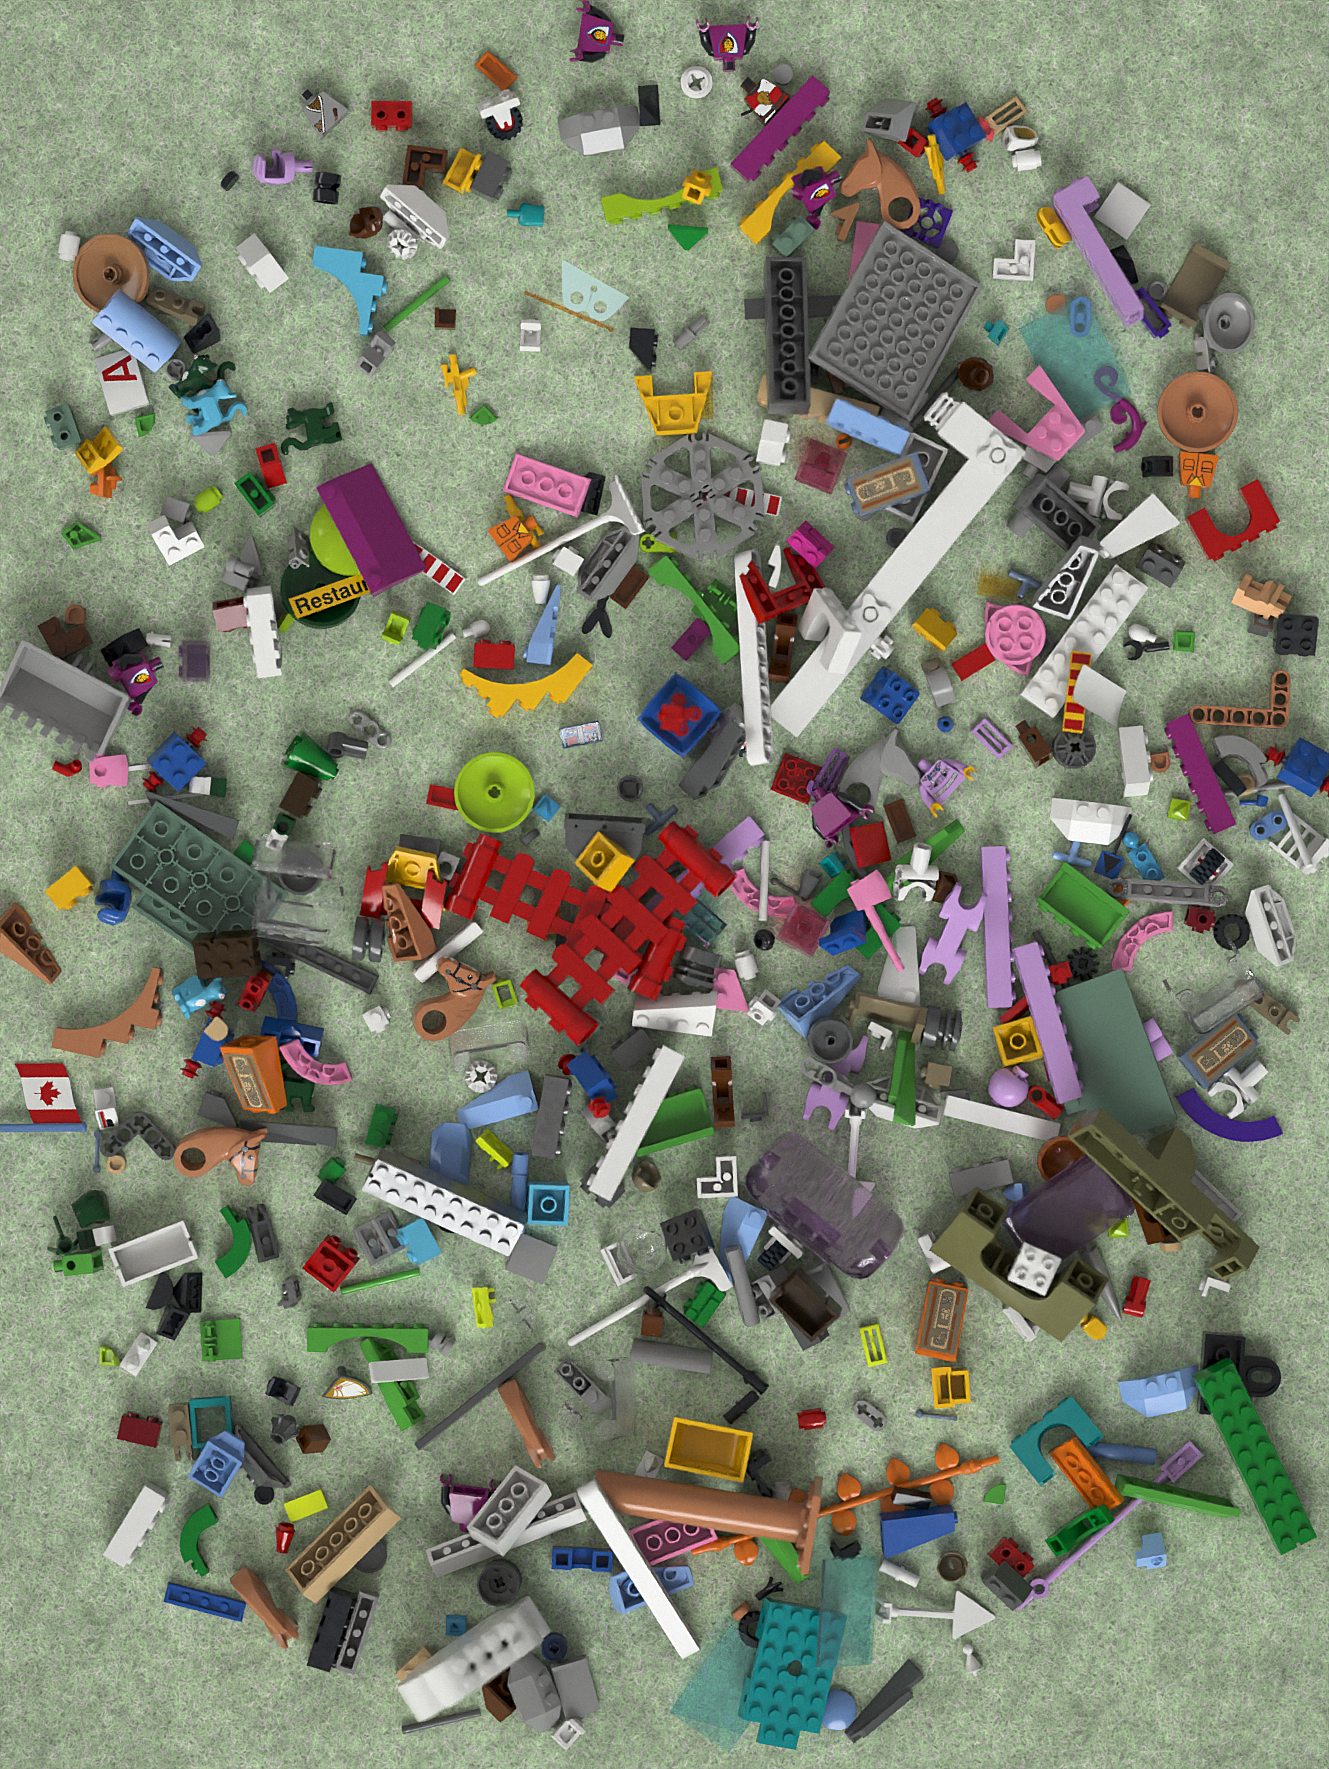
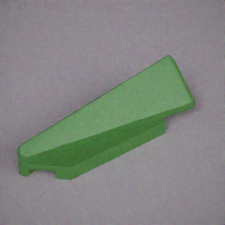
(938, 842)
(903, 1081)
(398, 1394)
(786, 1556)

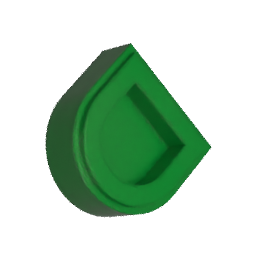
(244, 852)

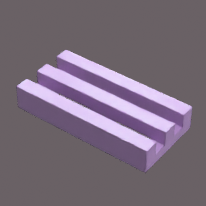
(985, 743)

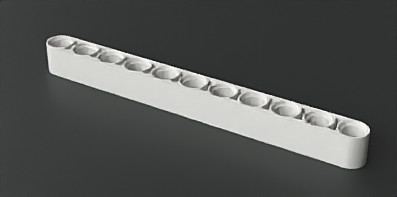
(753, 669)
(638, 1569)

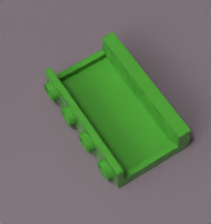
(1082, 907)
(677, 1121)

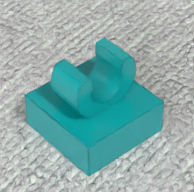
(996, 331)
(832, 864)

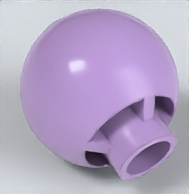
(1008, 1086)

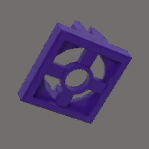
(945, 214)

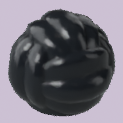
(764, 939)

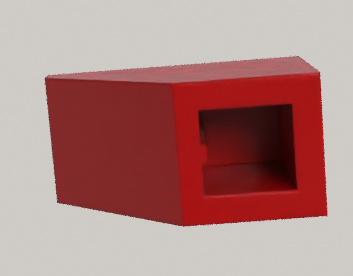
(271, 465)

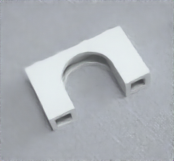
(825, 611)

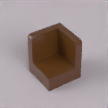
(445, 319)
(944, 886)
(313, 1439)

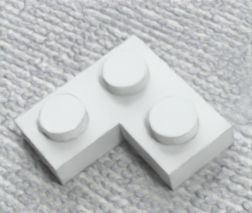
(1019, 268)

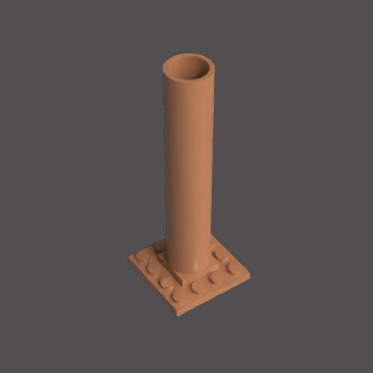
(717, 1509)

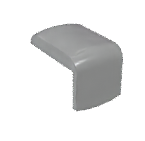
(826, 1280)
(575, 1687)

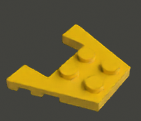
(678, 412)
(411, 868)

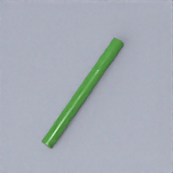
(416, 303)
(379, 1281)

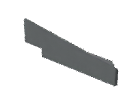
(714, 763)
(197, 816)
(294, 1133)
(886, 1702)

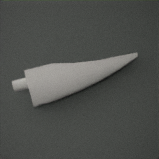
(1093, 1258)

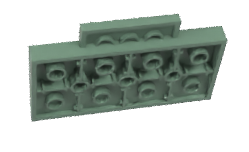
(187, 878)
(1113, 1054)

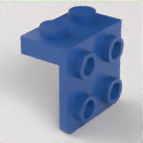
(890, 695)
(845, 933)

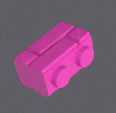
(810, 544)

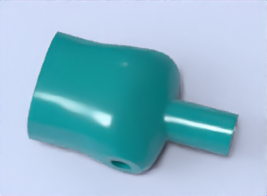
(528, 214)

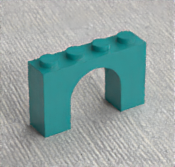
(1028, 1446)

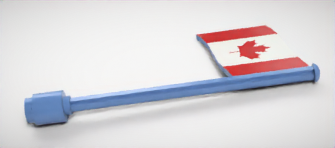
(48, 1100)

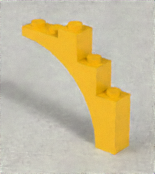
(530, 694)

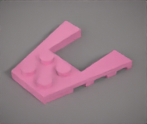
(1054, 432)

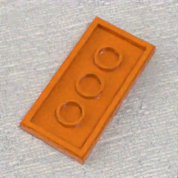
(1085, 1474)

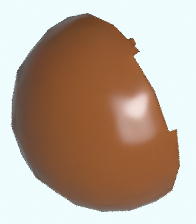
(1057, 1155)

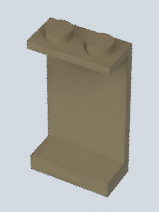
(1193, 285)
(888, 1011)

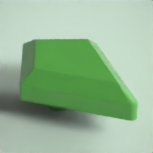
(79, 536)

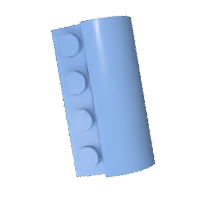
(137, 331)

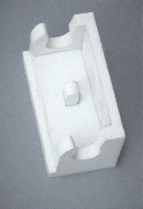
(617, 1270)

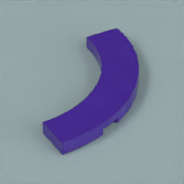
(1225, 1127)

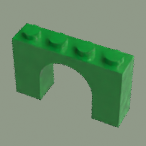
(837, 892)

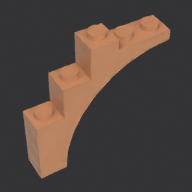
(141, 1013)

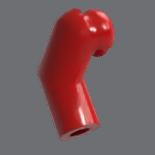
(69, 769)

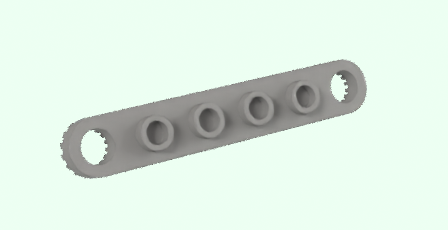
(1167, 892)

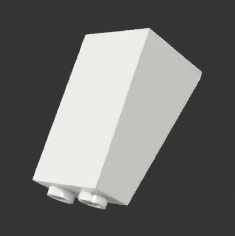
(1141, 525)

